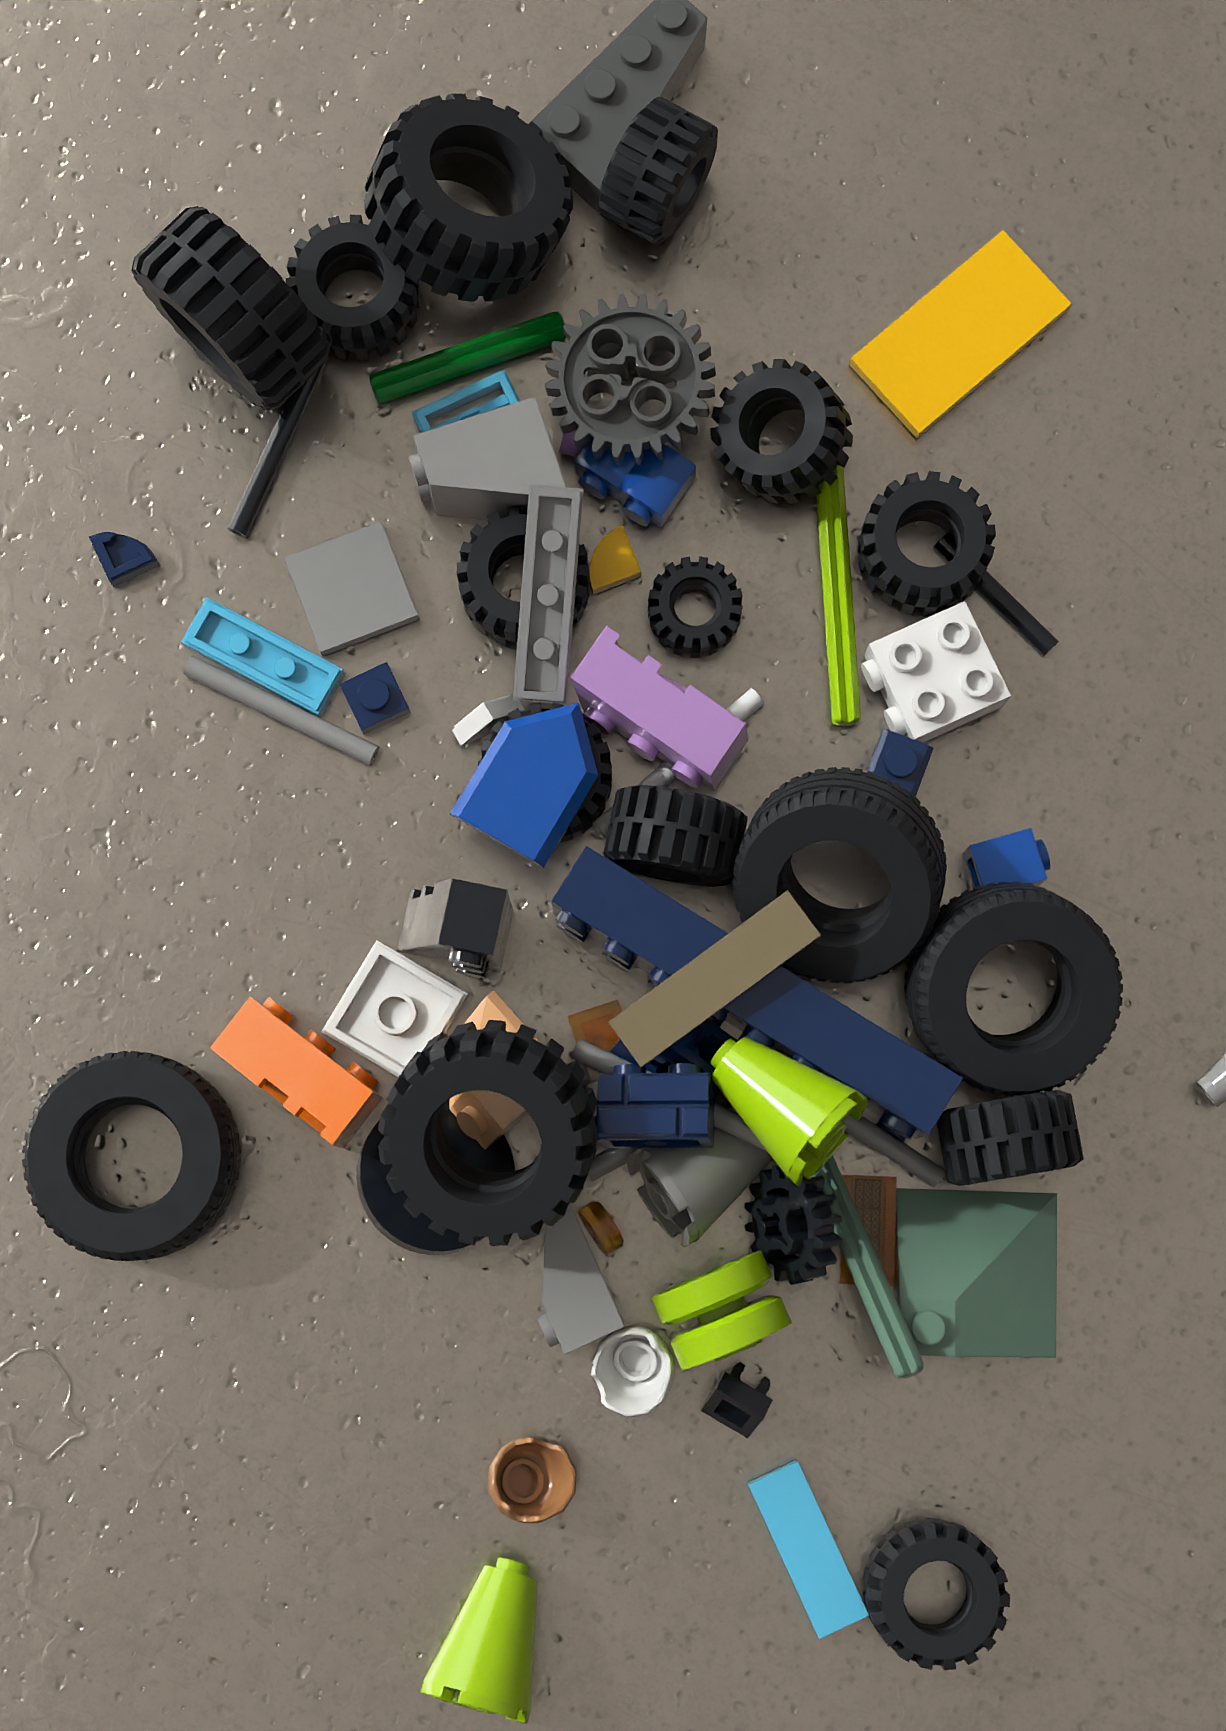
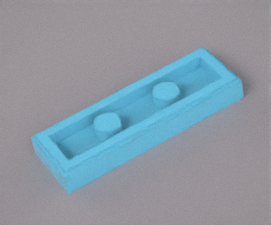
(263, 657)
(808, 1549)

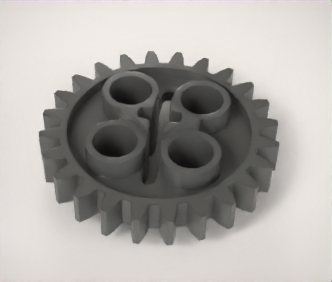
(640, 334)

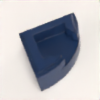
(122, 556)

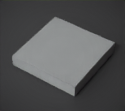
(351, 588)

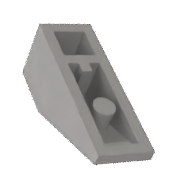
(574, 1289)

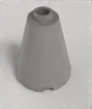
(695, 1185)

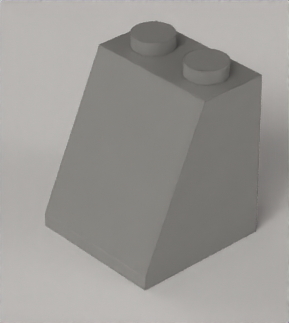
(485, 462)

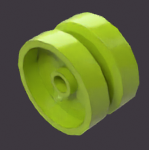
(724, 1317)

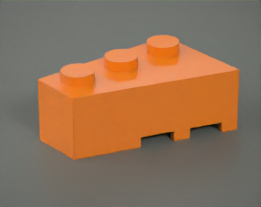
(298, 1070)

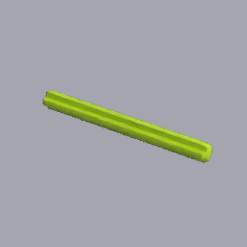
(838, 602)

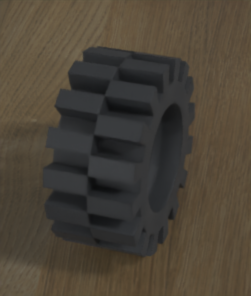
(699, 576)

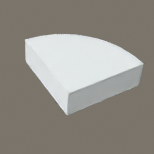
(484, 717)

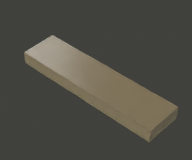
(714, 978)

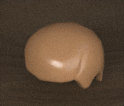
(531, 1480)

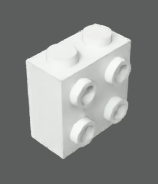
(935, 675)

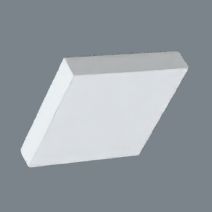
(393, 1009)

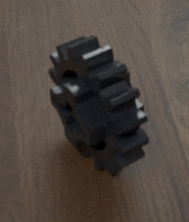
(793, 1225)

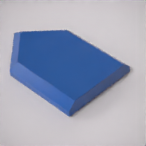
(531, 782)

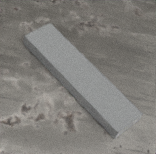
(547, 594)

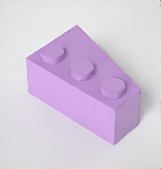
(657, 713)

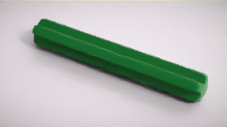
(467, 357)

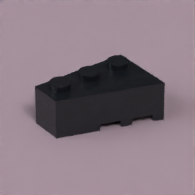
(458, 925)

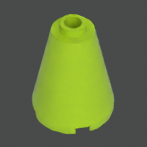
(786, 1105)
(490, 1646)

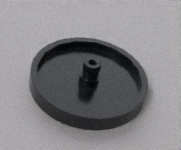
(387, 1209)

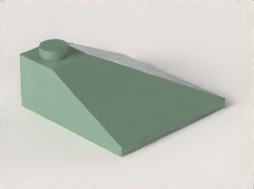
(977, 1271)

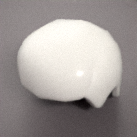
(633, 1370)

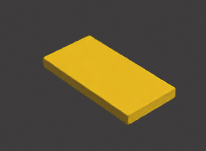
(960, 334)

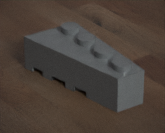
(604, 98)

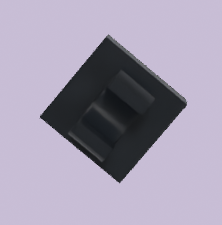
(738, 1403)

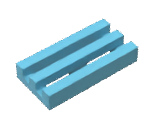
(464, 396)

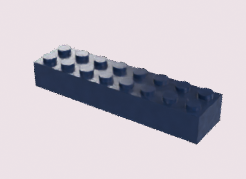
(778, 1011)

